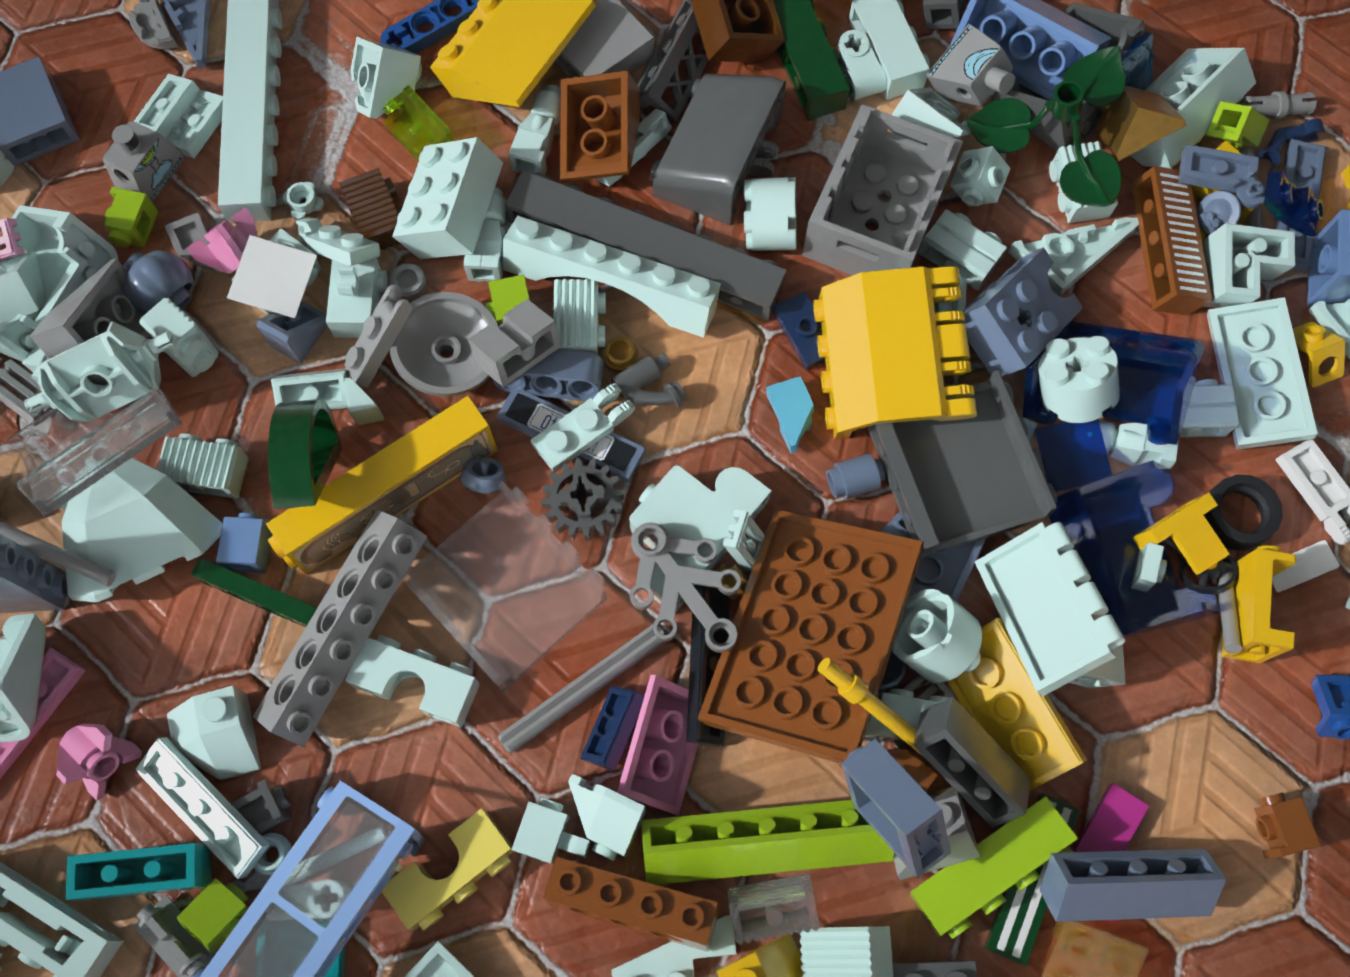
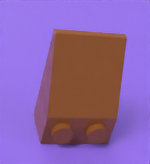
(598, 125)

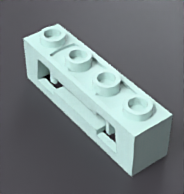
(86, 957)

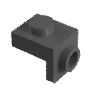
(265, 806)

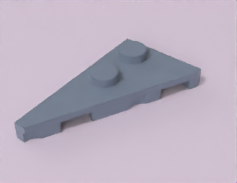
(192, 23)

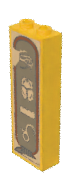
(386, 482)

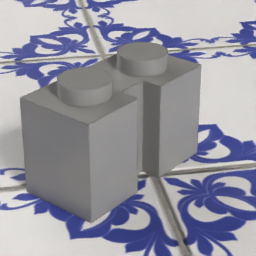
(515, 345)

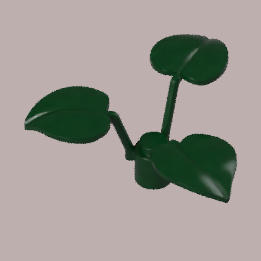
(1097, 81)

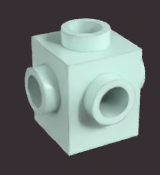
(980, 176)

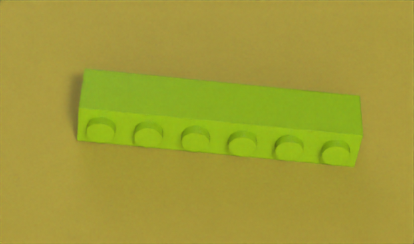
(759, 842)

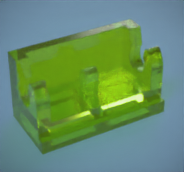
(415, 123)

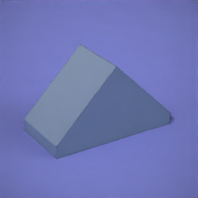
(293, 335)

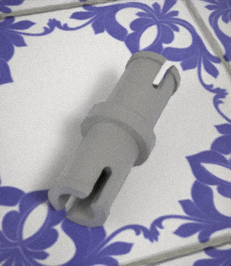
(1282, 104)

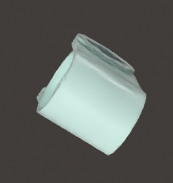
(861, 65)

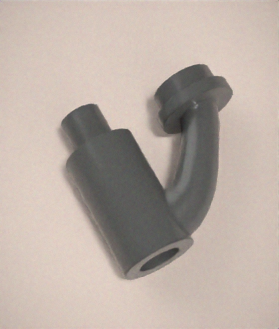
(644, 373)

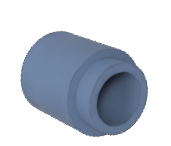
(855, 476)

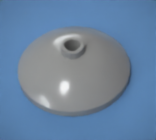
(435, 325)

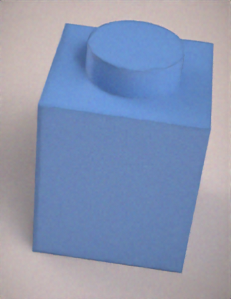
(244, 544)

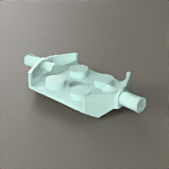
(118, 355)

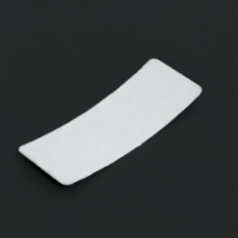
(1309, 564)

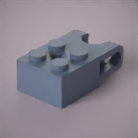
(1018, 315)

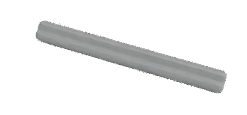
(580, 689)

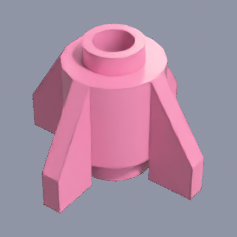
(225, 243)
(92, 755)

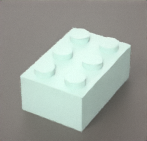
(448, 199)

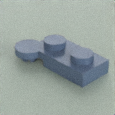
(1222, 172)

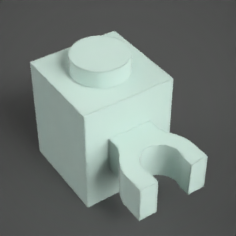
(544, 833)

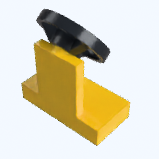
(1196, 542)

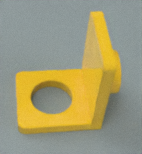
(1319, 345)

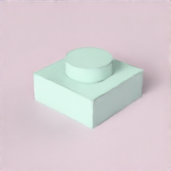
(1149, 567)

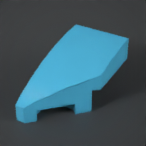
(793, 409)

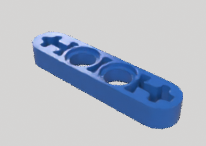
(434, 14)

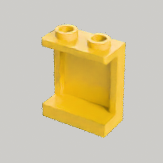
(1253, 604)

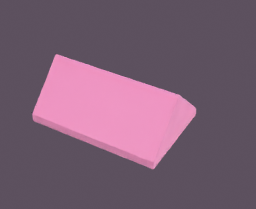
(659, 754)

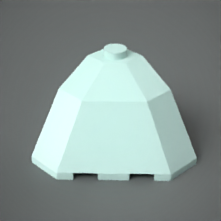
(133, 526)

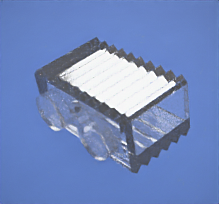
(773, 908)

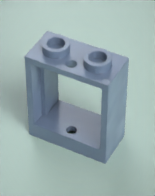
(896, 807)

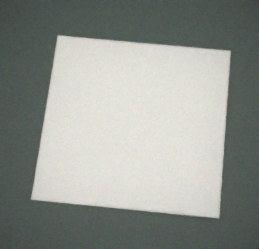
(272, 276)

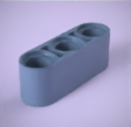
(562, 375)

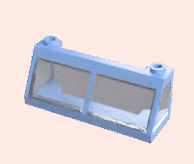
(318, 891)

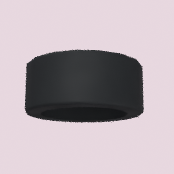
(1266, 502)

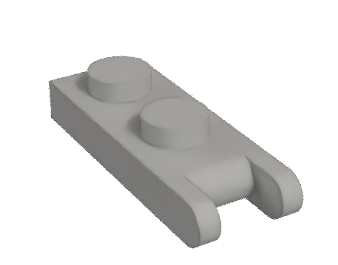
(377, 336)

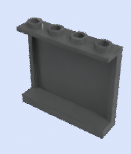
(965, 475)

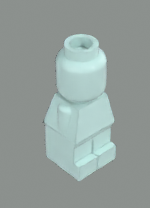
(536, 132)
(487, 258)
(1132, 447)

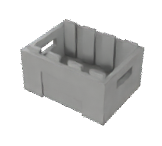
(872, 165)

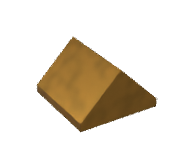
(1136, 121)

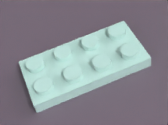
(1262, 362)

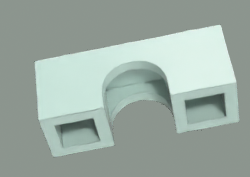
(383, 666)

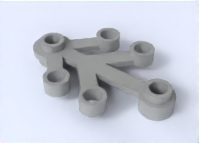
(679, 581)

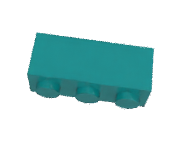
(138, 872)

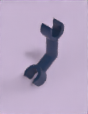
(1306, 131)

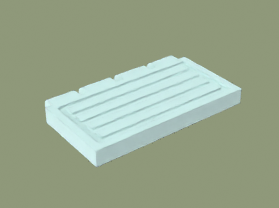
(1050, 606)

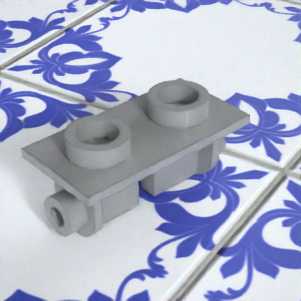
(169, 940)

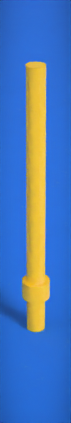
(856, 691)

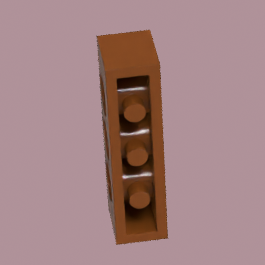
(632, 904)

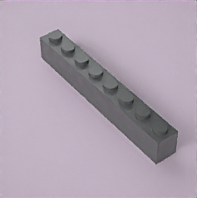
(744, 280)

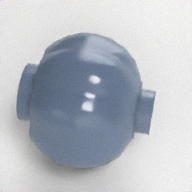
(157, 277)

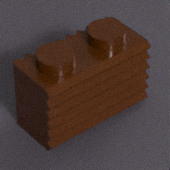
(372, 206)

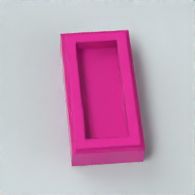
(1112, 822)

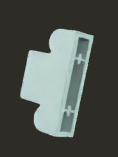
(696, 512)

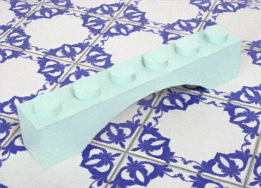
(675, 295)

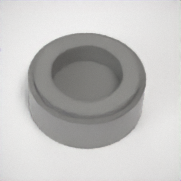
(410, 280)

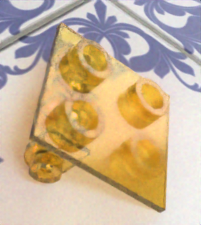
(1092, 953)

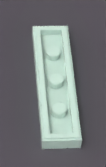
(202, 807)

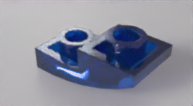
(1291, 205)

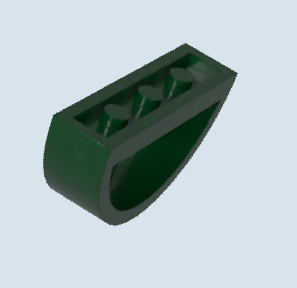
(301, 452)

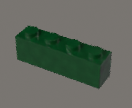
(811, 60)

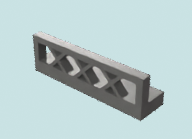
(664, 64)

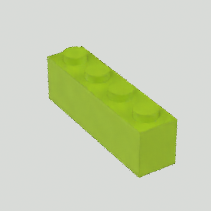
(1005, 860)

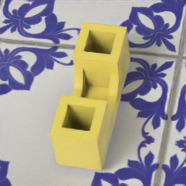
(420, 897)

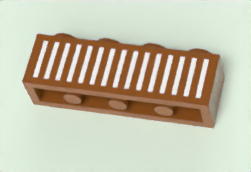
(1171, 242)

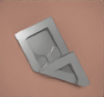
(184, 233)

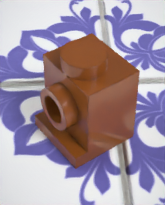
(1285, 826)

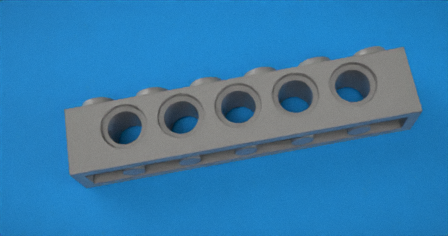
(339, 628)

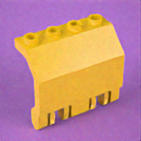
(892, 349)

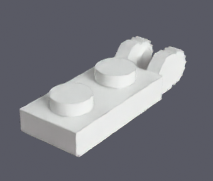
(1319, 486)

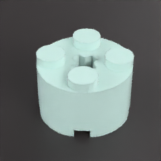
(770, 214)
(1079, 378)
(938, 637)

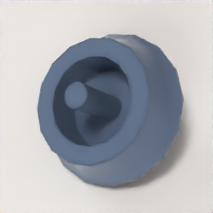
(1218, 209)
(483, 475)

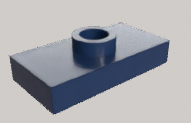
(799, 326)
(612, 728)

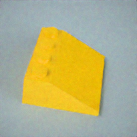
(507, 48)

